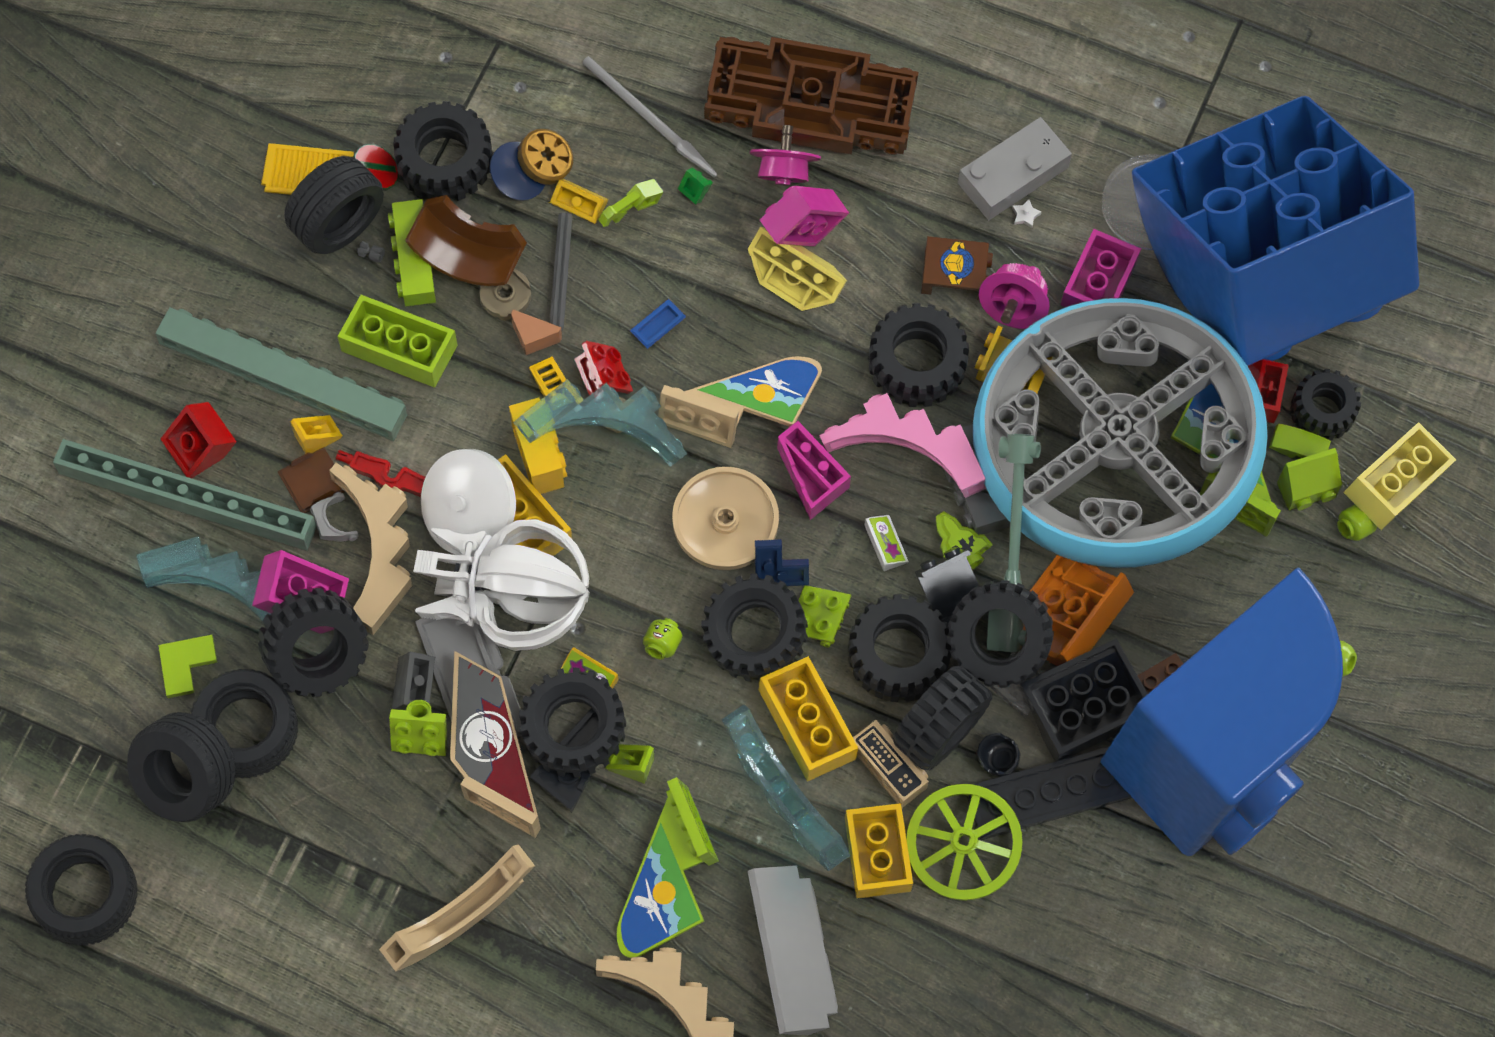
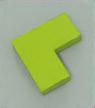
(179, 658)

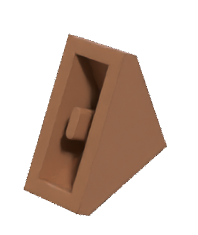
(534, 333)

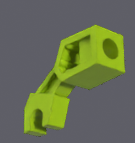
(641, 196)

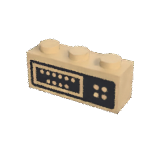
(889, 764)

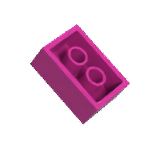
(803, 216)
(1101, 270)
(287, 574)

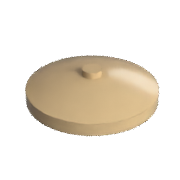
(722, 516)

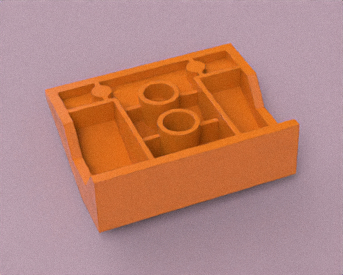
(1081, 605)

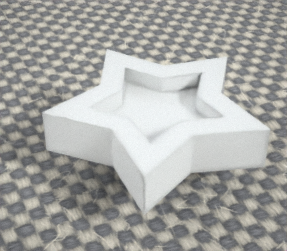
(1025, 214)

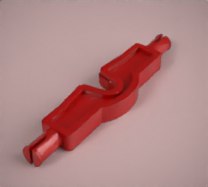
(379, 469)

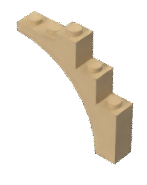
(380, 510)
(662, 980)

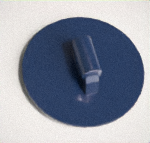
(509, 175)

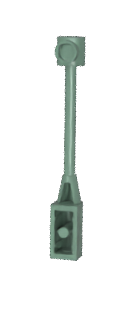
(1004, 627)

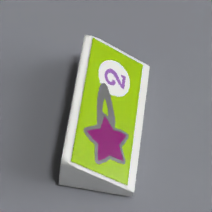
(885, 542)

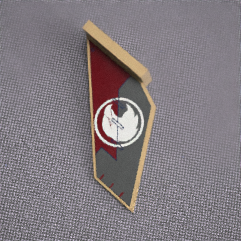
(488, 748)

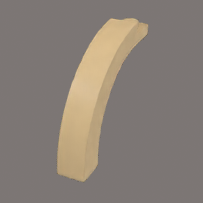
(459, 915)

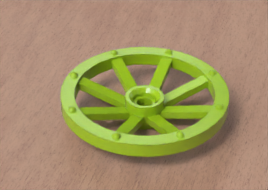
(961, 850)

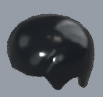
(998, 754)

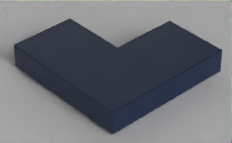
(769, 562)

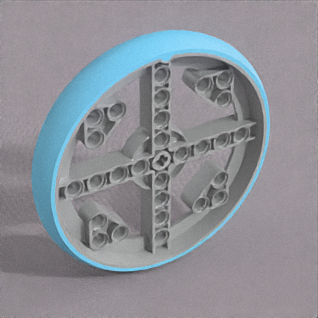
(1107, 321)

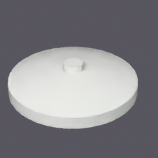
(467, 495)

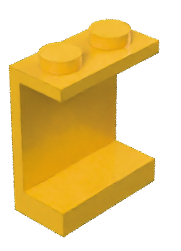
(996, 345)

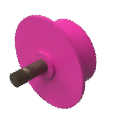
(784, 165)

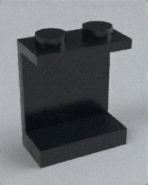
(947, 581)

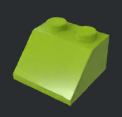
(1310, 480)

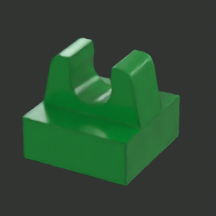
(694, 185)

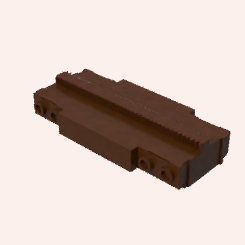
(822, 91)

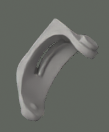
(325, 530)

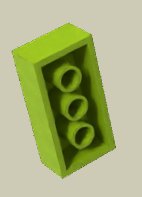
(397, 341)

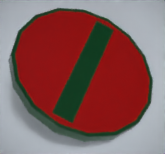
(379, 163)

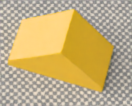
(315, 432)

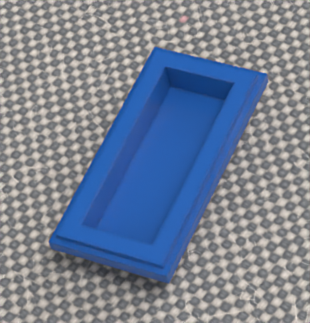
(657, 323)

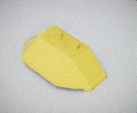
(794, 272)

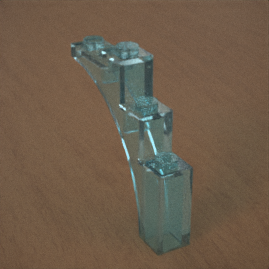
(603, 408)
(192, 564)
(782, 792)

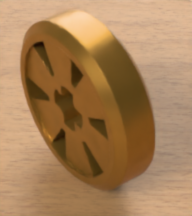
(537, 166)

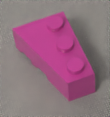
(812, 469)

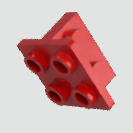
(602, 365)

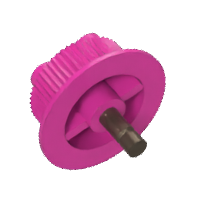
(1015, 295)

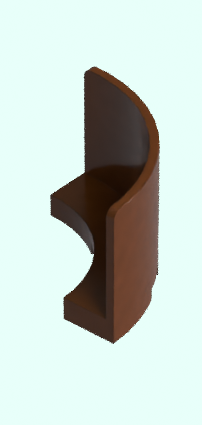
(462, 247)

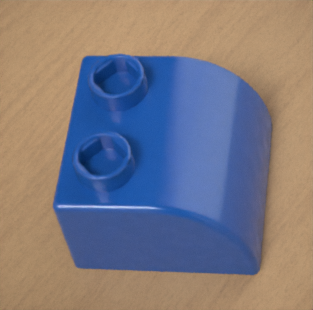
(1279, 229)
(1219, 733)

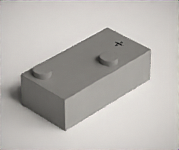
(1014, 168)

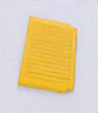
(290, 164)

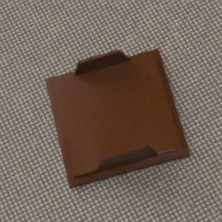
(310, 479)

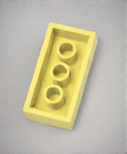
(1399, 476)

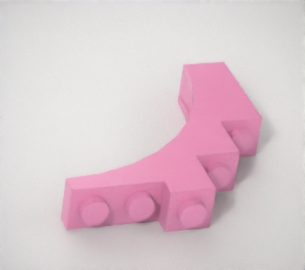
(914, 431)

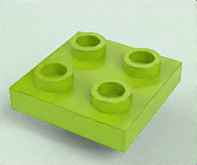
(418, 730)

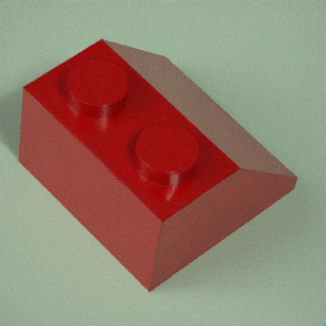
(198, 439)

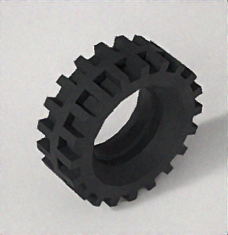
(745, 596)
(563, 690)

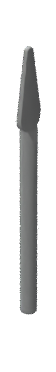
(682, 146)

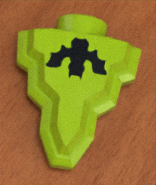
(963, 537)

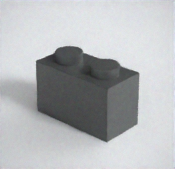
(413, 679)

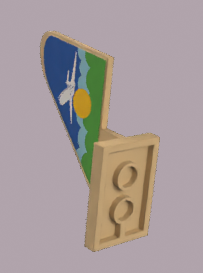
(769, 391)

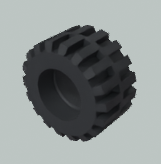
(1330, 386)

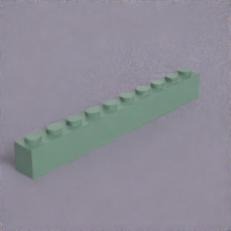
(282, 373)
(185, 494)

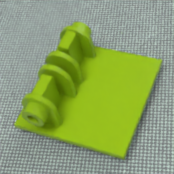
(823, 612)

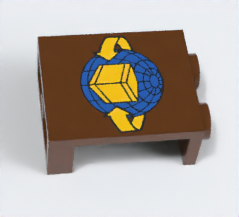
(955, 264)

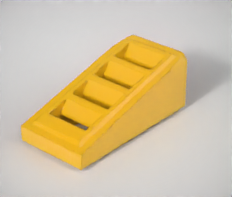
(538, 378)

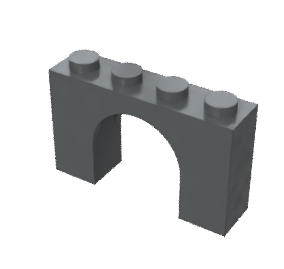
(979, 509)

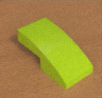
(1297, 442)

